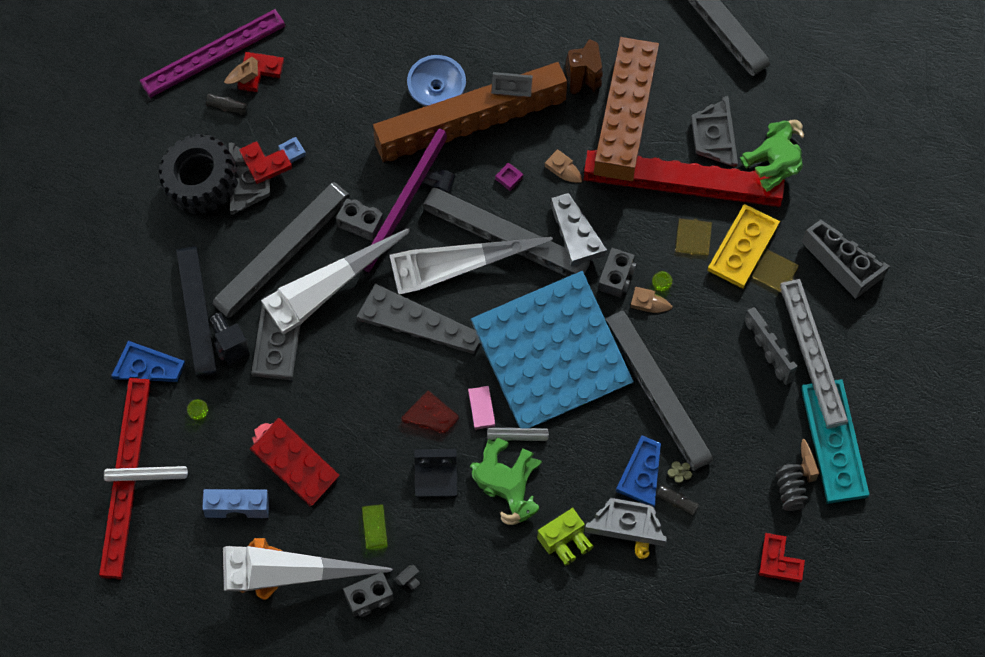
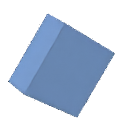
(293, 149)

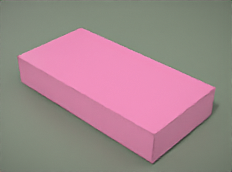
(481, 407)

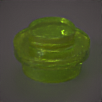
(662, 281)
(197, 409)

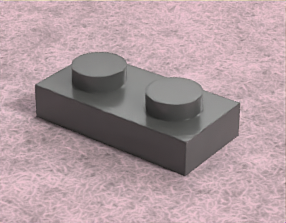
(511, 84)

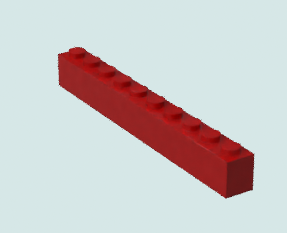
(693, 180)

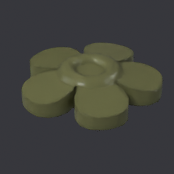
(680, 472)

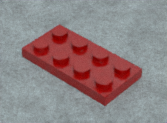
(294, 462)

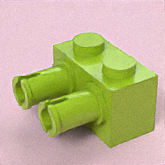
(561, 531)

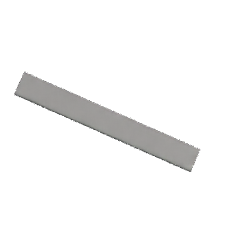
(813, 354)

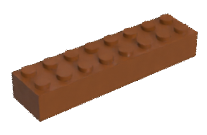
(626, 109)

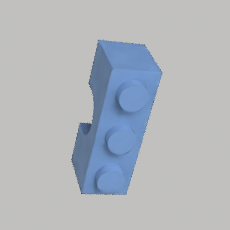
(222, 501)

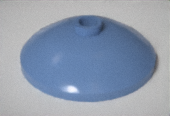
(435, 72)

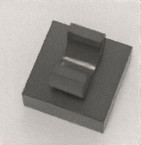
(407, 577)

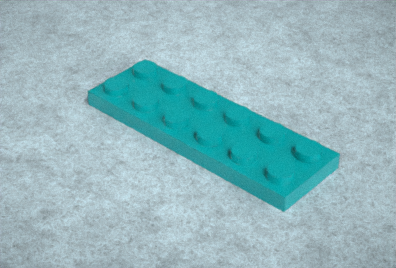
(836, 450)

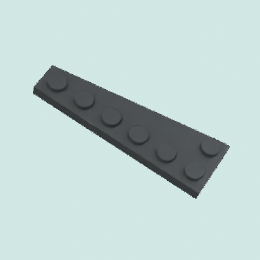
(406, 316)

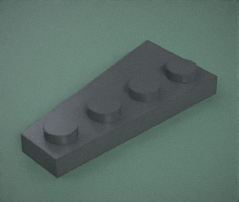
(778, 357)

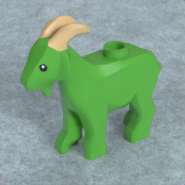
(782, 155)
(506, 481)

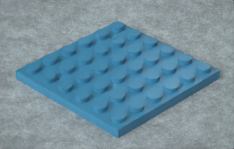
(551, 350)

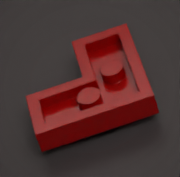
(267, 66)
(261, 166)
(775, 564)

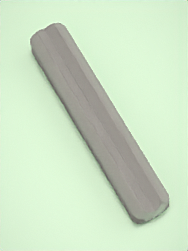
(522, 434)

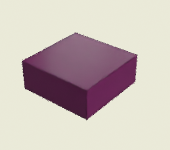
(509, 176)

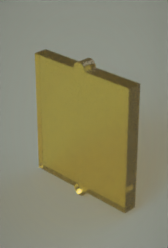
(693, 236)
(774, 270)

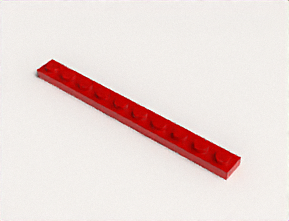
(123, 491)

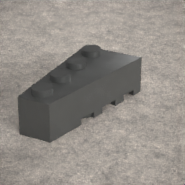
(844, 259)

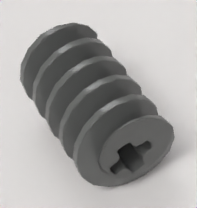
(790, 487)

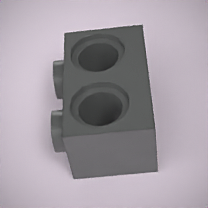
(356, 224)
(615, 272)
(366, 590)

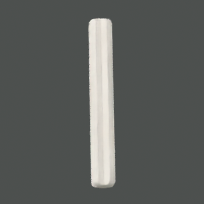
(150, 473)

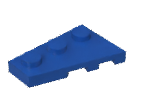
(147, 364)
(641, 473)

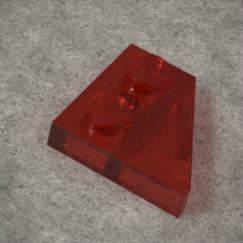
(430, 413)

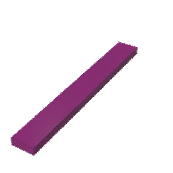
(212, 53)
(410, 189)

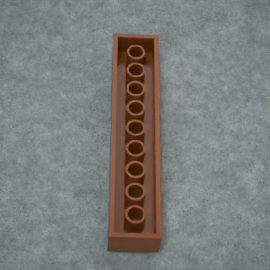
(466, 114)

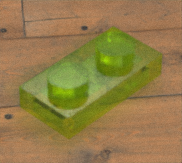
(374, 526)

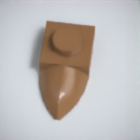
(243, 72)
(563, 167)
(648, 301)
(808, 464)

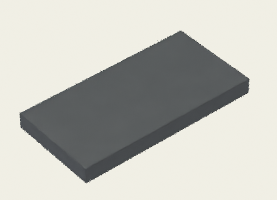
(274, 351)

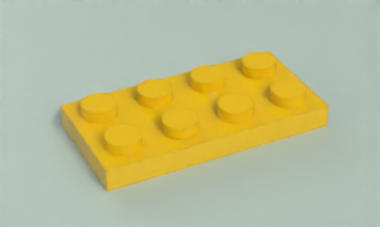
(743, 246)

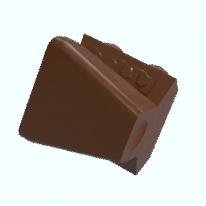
(584, 67)

